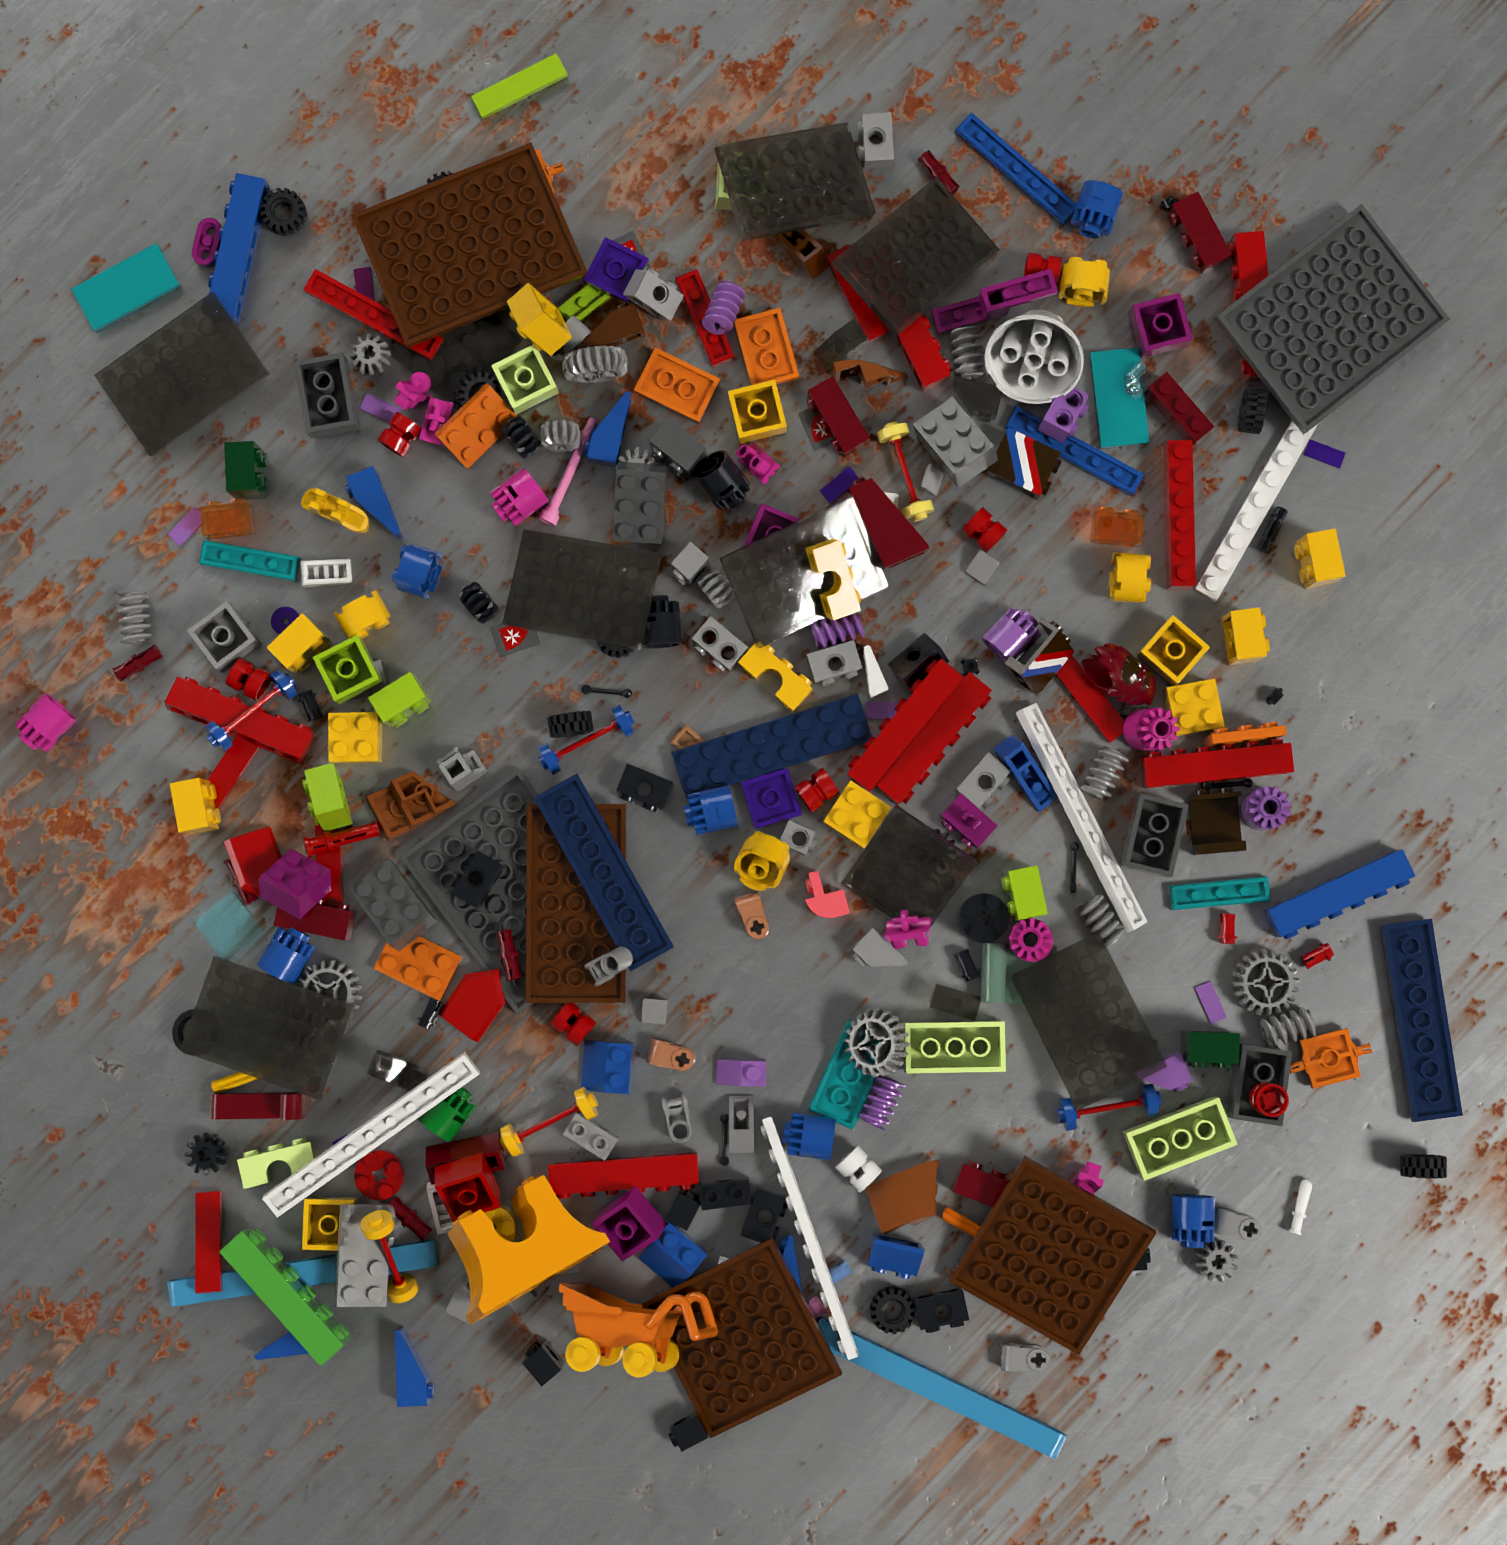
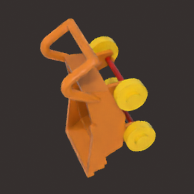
(610, 1323)

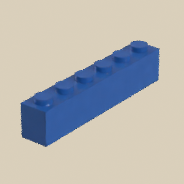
(238, 242)
(1340, 893)

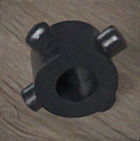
(1167, 203)
(970, 666)
(1275, 696)

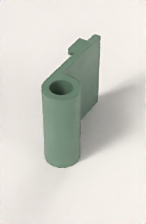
(997, 967)

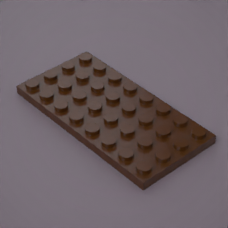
(562, 920)

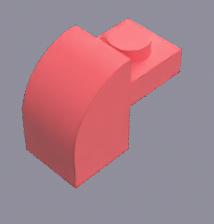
(825, 905)

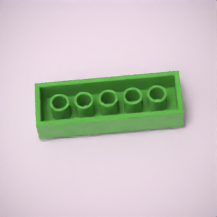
(286, 1294)

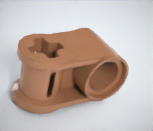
(752, 911)
(665, 1054)

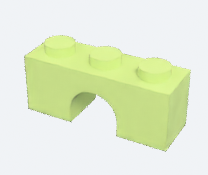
(256, 1166)

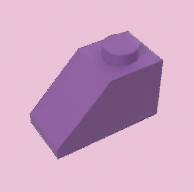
(741, 1072)
(1172, 1077)

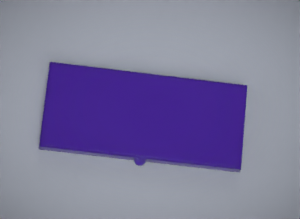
(1324, 453)
(839, 485)

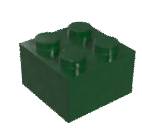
(245, 470)
(1210, 1047)

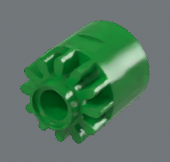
(449, 1115)

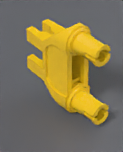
(335, 509)

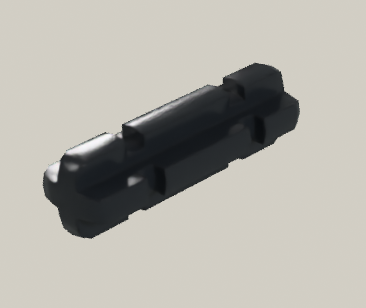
(1272, 529)

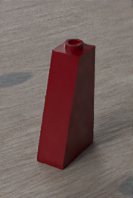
(887, 528)

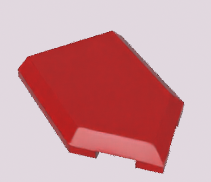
(252, 856)
(475, 1003)

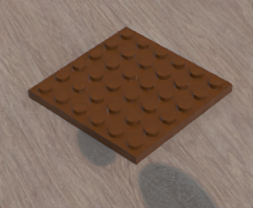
(1052, 1255)
(764, 1342)

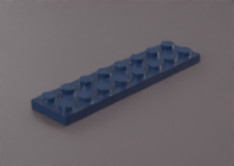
(772, 745)
(603, 871)
(1421, 1020)

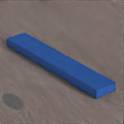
(1016, 168)
(1079, 453)

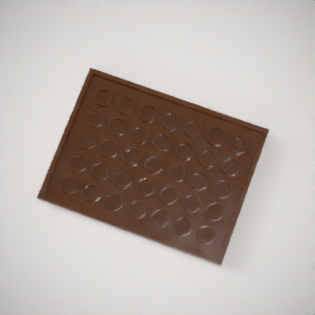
(468, 244)

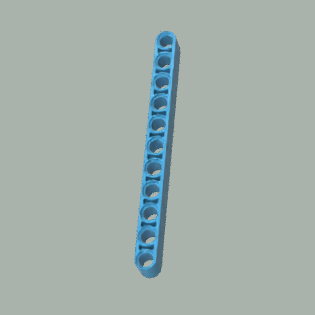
(311, 1270)
(949, 1393)

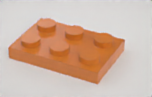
(766, 347)
(677, 385)
(475, 426)
(1245, 734)
(420, 966)

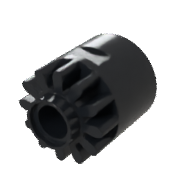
(721, 480)
(663, 624)

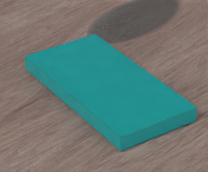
(125, 287)
(1119, 416)
(843, 1087)

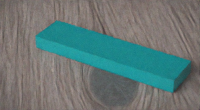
(249, 560)
(1219, 893)

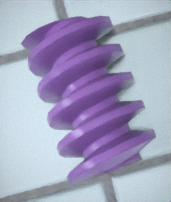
(723, 307)
(836, 630)
(882, 1101)

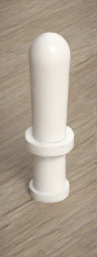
(1301, 1205)

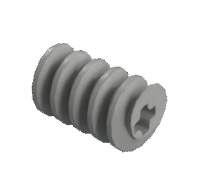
(966, 353)
(133, 618)
(1104, 773)
(1100, 919)
(1287, 1026)

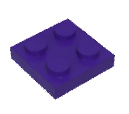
(614, 268)
(771, 798)

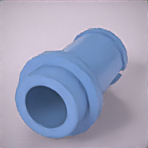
(840, 1271)

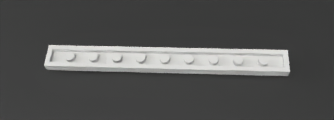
(1253, 512)
(1081, 817)
(371, 1134)
(811, 1248)

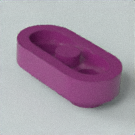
(206, 243)

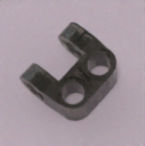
(395, 1071)

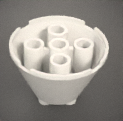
(1034, 357)

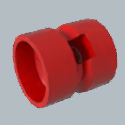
(1036, 263)
(400, 433)
(984, 530)
(256, 683)
(817, 790)
(581, 1027)
(1269, 1099)

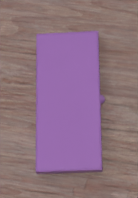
(378, 407)
(186, 527)
(880, 710)
(1210, 1002)

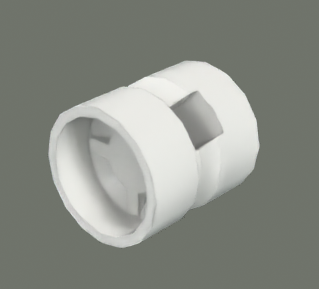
(851, 1162)

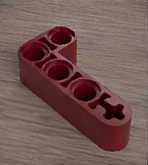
(258, 1105)

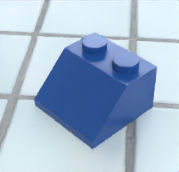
(607, 1066)
(673, 1255)
(895, 1255)

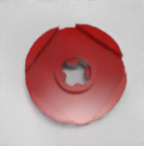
(391, 1167)

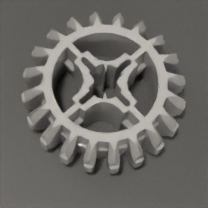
(595, 364)
(1287, 981)
(337, 984)
(869, 1024)

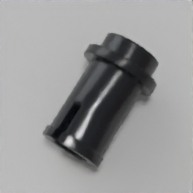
(310, 703)
(966, 965)
(430, 1014)

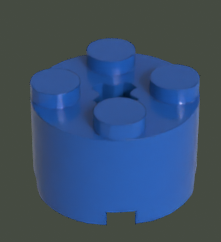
(417, 570)

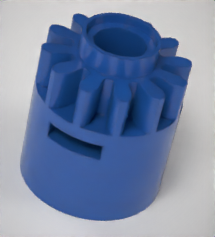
(1096, 209)
(711, 810)
(286, 954)
(809, 1136)
(1193, 1219)

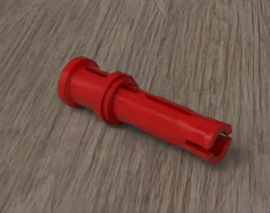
(330, 841)

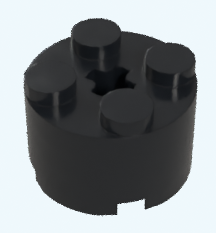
(995, 925)

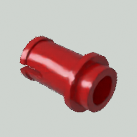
(1227, 929)
(1317, 955)

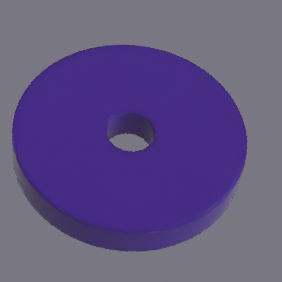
(281, 614)

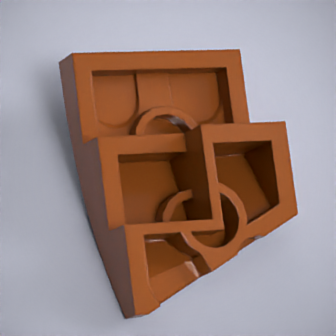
(867, 372)
(406, 805)
(905, 1197)

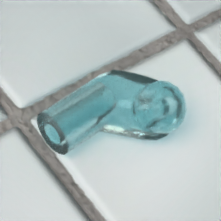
(1132, 381)

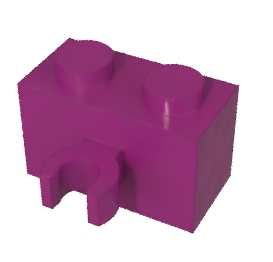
(968, 822)

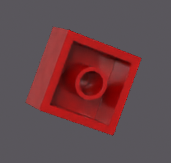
(467, 1186)

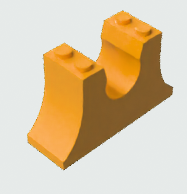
(507, 1270)

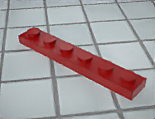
(364, 311)

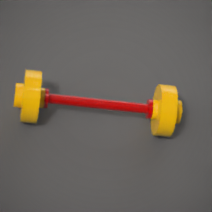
(512, 1139)
(377, 1226)

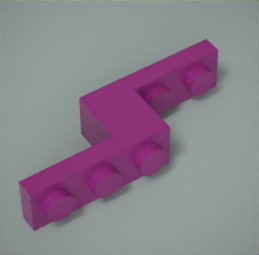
(994, 301)

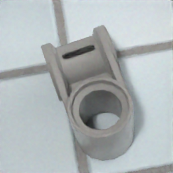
(579, 334)
(609, 964)
(677, 1116)
(1231, 1224)
(1018, 1358)

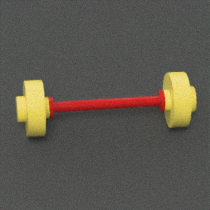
(893, 433)

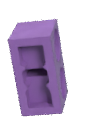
(1067, 414)

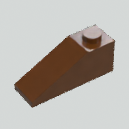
(804, 252)
(616, 329)

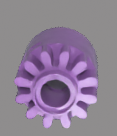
(1012, 634)
(1253, 808)

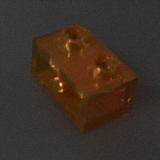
(227, 519)
(1117, 527)

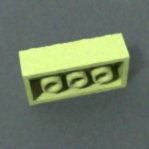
(955, 1047)
(1179, 1138)

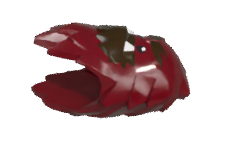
(1120, 675)

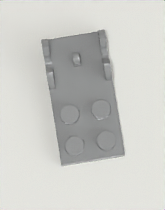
(360, 1261)

